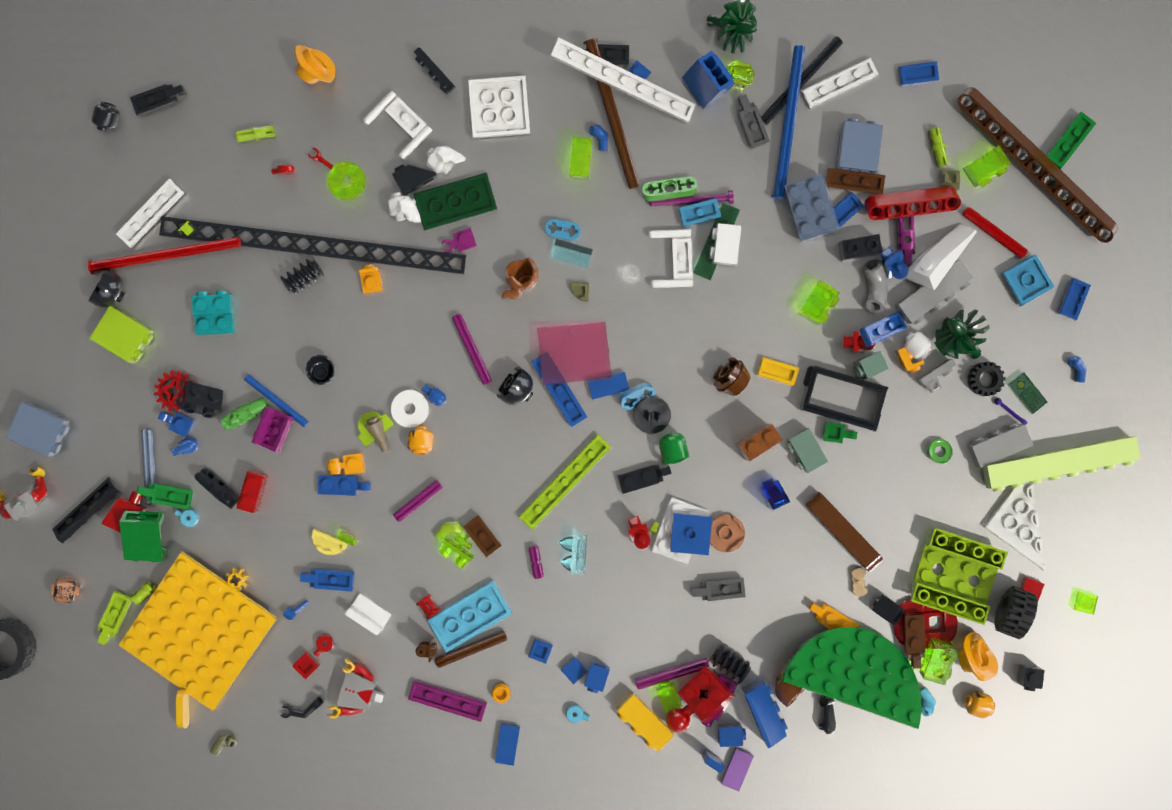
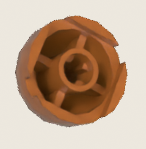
(785, 692)

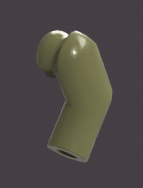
(223, 741)

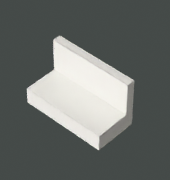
(368, 614)

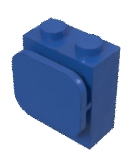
(708, 79)

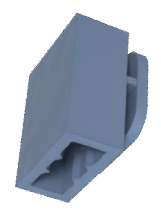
(859, 146)
(38, 429)

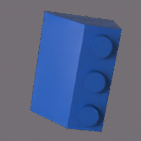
(765, 712)

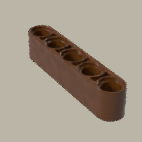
(844, 531)

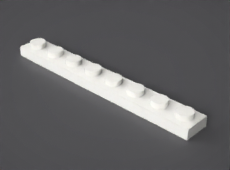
(622, 80)

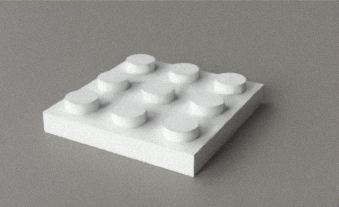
(499, 107)

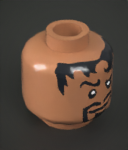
(64, 590)

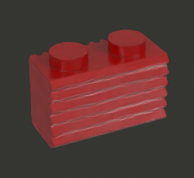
(252, 491)

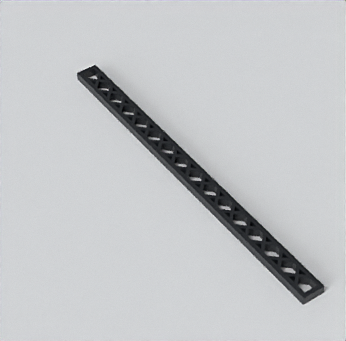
(280, 235)

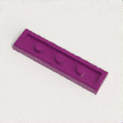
(447, 701)

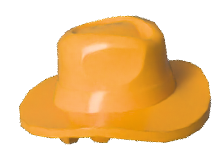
(313, 65)
(977, 657)

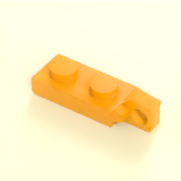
(831, 618)

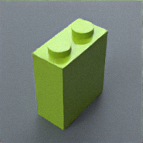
(122, 335)

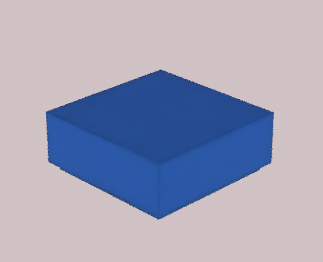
(540, 651)
(574, 670)

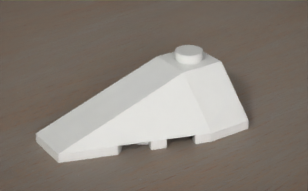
(936, 261)

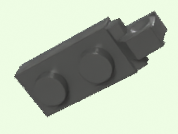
(752, 123)
(720, 589)

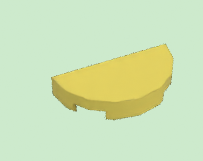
(327, 544)

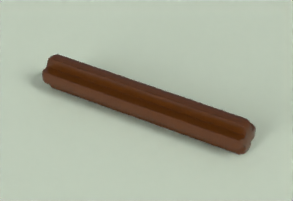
(471, 649)

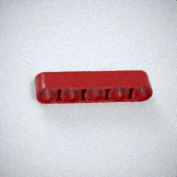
(912, 203)

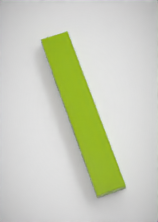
(564, 482)

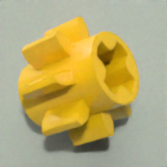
(237, 574)

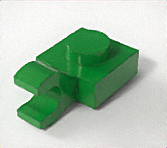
(835, 433)

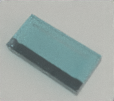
(571, 253)

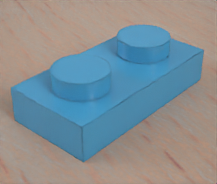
(700, 212)

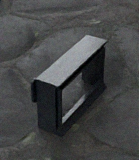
(809, 381)

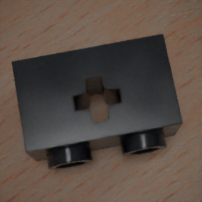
(860, 247)

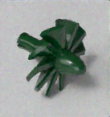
(736, 22)
(958, 336)

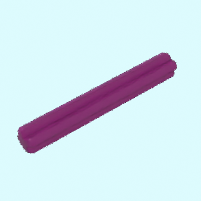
(471, 349)
(671, 673)

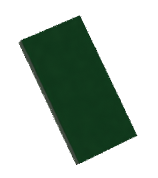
(455, 201)

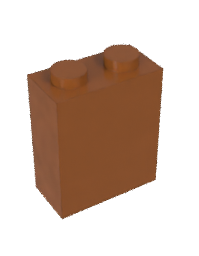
(758, 442)

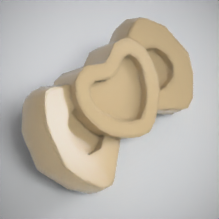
(858, 581)

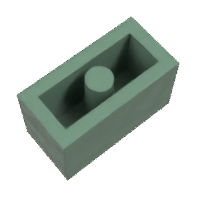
(870, 365)
(806, 450)

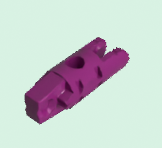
(906, 248)

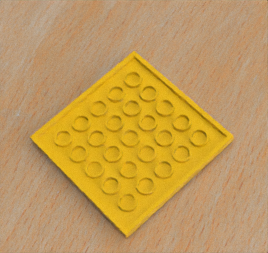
(197, 631)

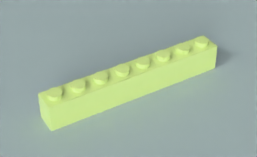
(1061, 462)

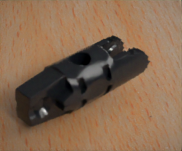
(217, 487)

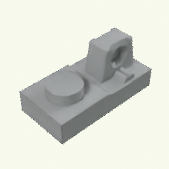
(931, 380)

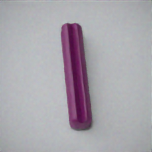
(417, 501)

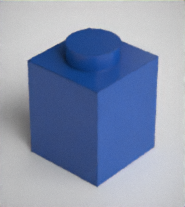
(596, 677)
(731, 734)

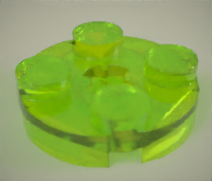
(337, 175)

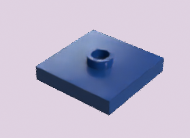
(691, 534)

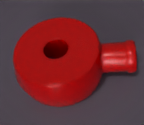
(283, 170)
(321, 647)

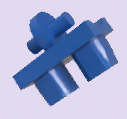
(894, 264)

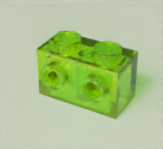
(819, 303)
(938, 661)

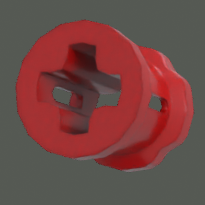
(434, 609)

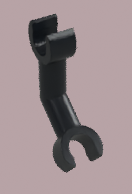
(302, 713)

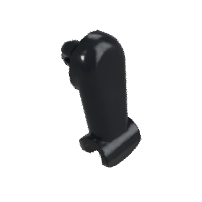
(829, 721)

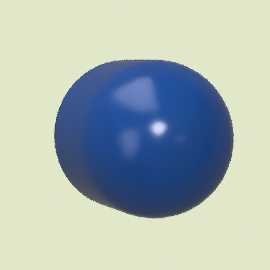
(435, 395)
(185, 446)

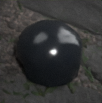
(320, 369)

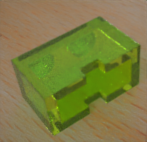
(580, 158)
(993, 164)

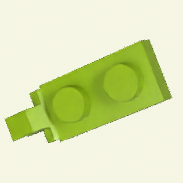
(113, 616)

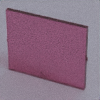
(574, 353)

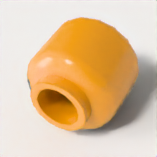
(420, 441)
(979, 704)

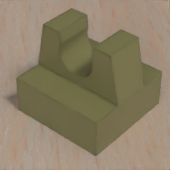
(949, 178)

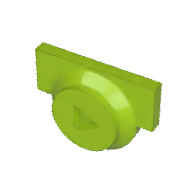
(365, 437)

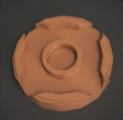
(727, 533)

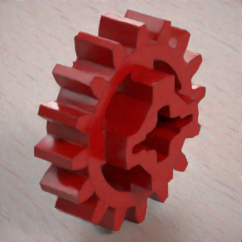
(177, 383)

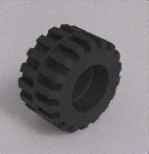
(1016, 612)

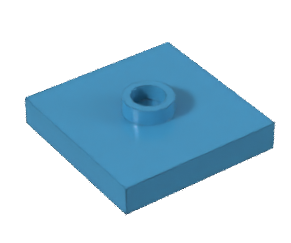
(1027, 280)

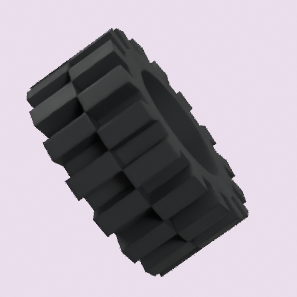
(974, 378)

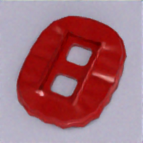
(945, 632)

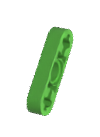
(655, 185)

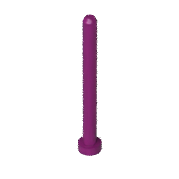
(695, 199)

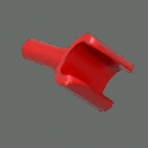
(318, 157)

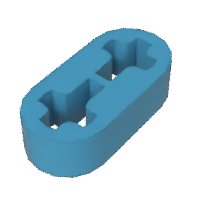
(561, 234)
(636, 395)

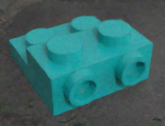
(213, 313)

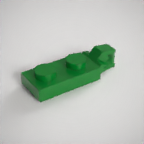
(167, 495)

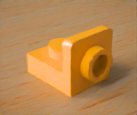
(370, 279)
(905, 358)

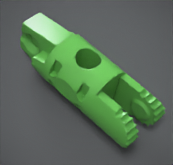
(243, 413)

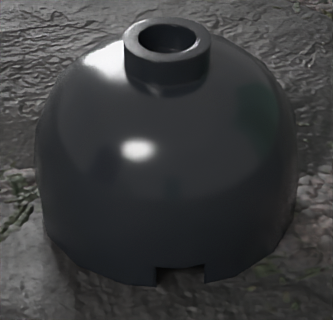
(107, 290)
(516, 387)

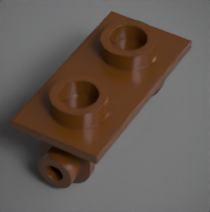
(427, 649)

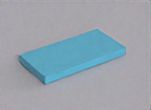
(469, 616)

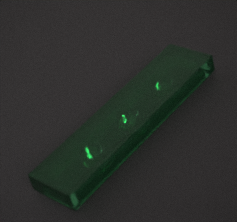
(704, 266)

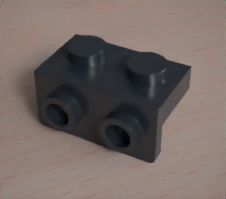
(201, 399)

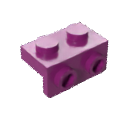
(272, 429)

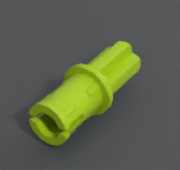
(255, 133)

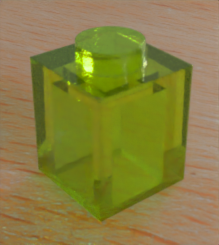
(668, 696)

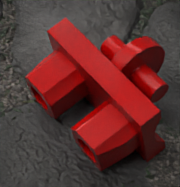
(856, 342)
(639, 533)

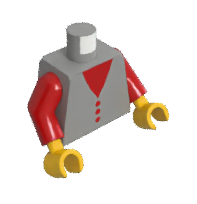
(26, 499)
(356, 691)

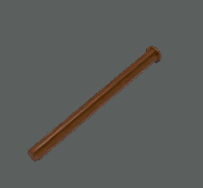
(615, 123)

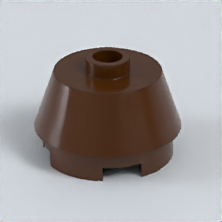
(732, 377)

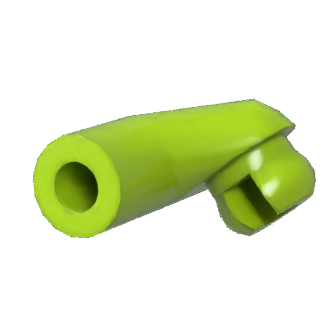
(448, 528)

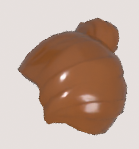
(520, 276)

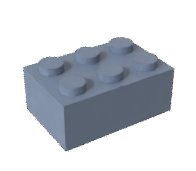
(812, 208)

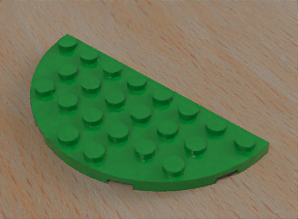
(858, 671)

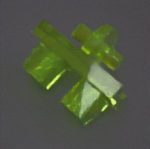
(464, 555)

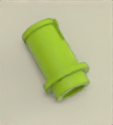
(141, 594)

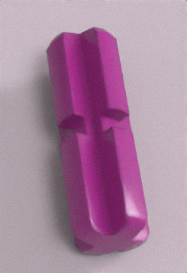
(536, 565)

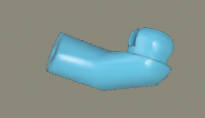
(928, 702)

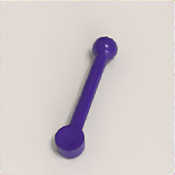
(998, 401)

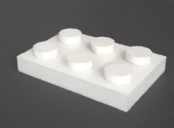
(663, 539)

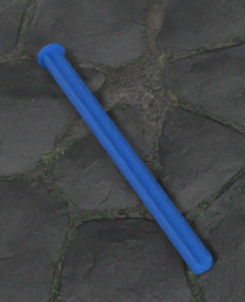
(789, 122)

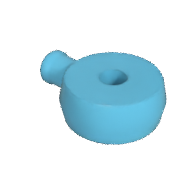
(184, 517)
(580, 714)

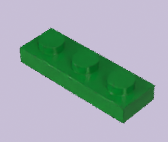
(1071, 139)

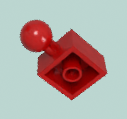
(693, 694)

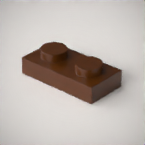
(482, 536)

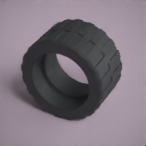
(25, 646)

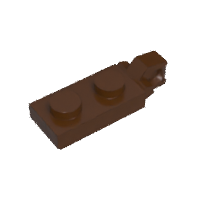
(914, 638)

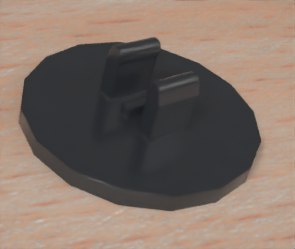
(652, 415)

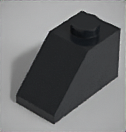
(411, 178)

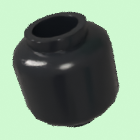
(105, 116)

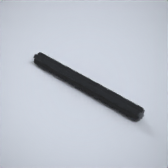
(808, 72)

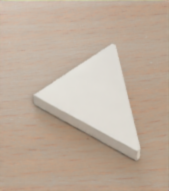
(1018, 525)

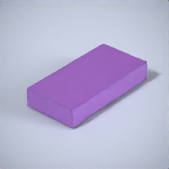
(737, 769)

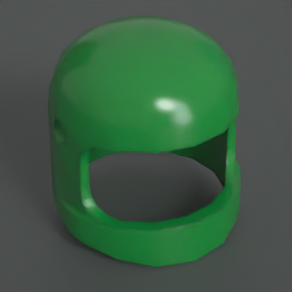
(673, 448)

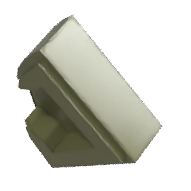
(580, 290)

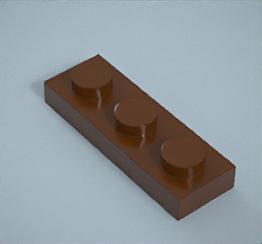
(855, 181)

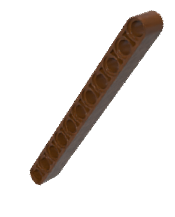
(1033, 156)

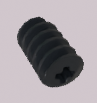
(302, 276)
(730, 662)

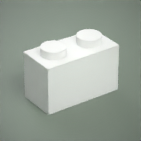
(726, 244)

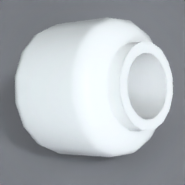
(918, 345)

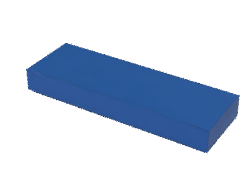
(883, 329)

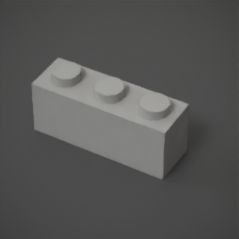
(1000, 444)

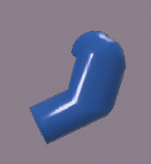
(601, 134)
(1080, 366)

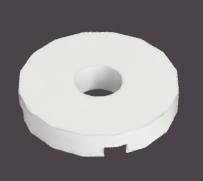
(398, 408)

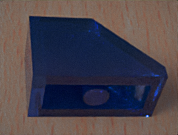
(773, 494)

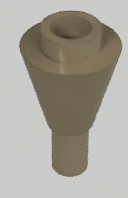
(376, 429)

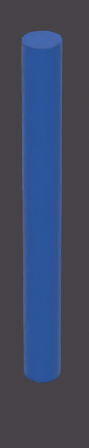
(275, 400)

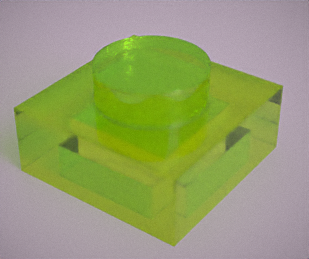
(1085, 602)

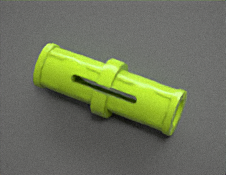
(938, 147)

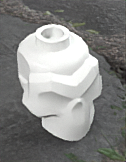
(443, 159)
(403, 208)

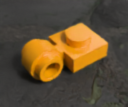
(351, 464)

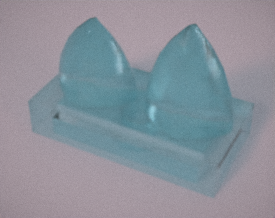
(578, 546)

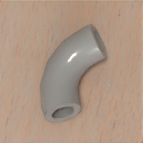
(877, 286)

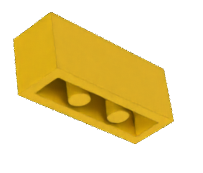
(644, 722)

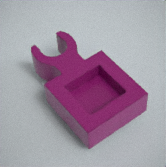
(462, 241)

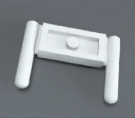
(404, 117)
(681, 258)

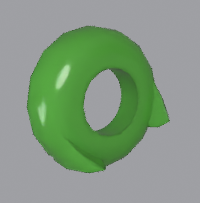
(948, 451)

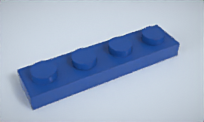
(564, 398)

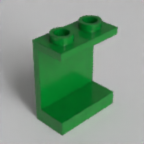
(142, 536)

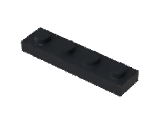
(85, 510)

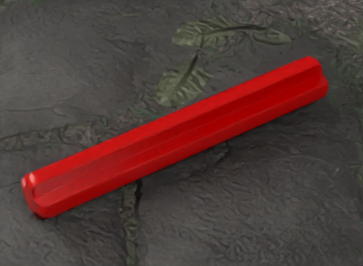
(995, 232)

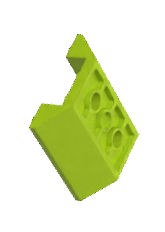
(951, 588)

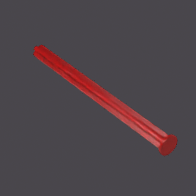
(164, 254)

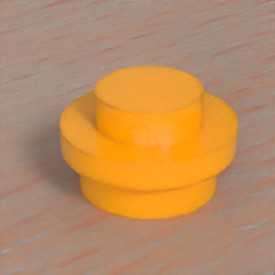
(501, 693)

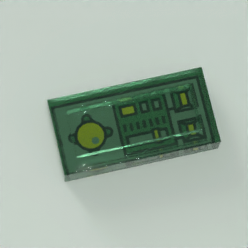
(1027, 393)

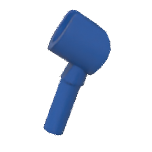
(290, 614)

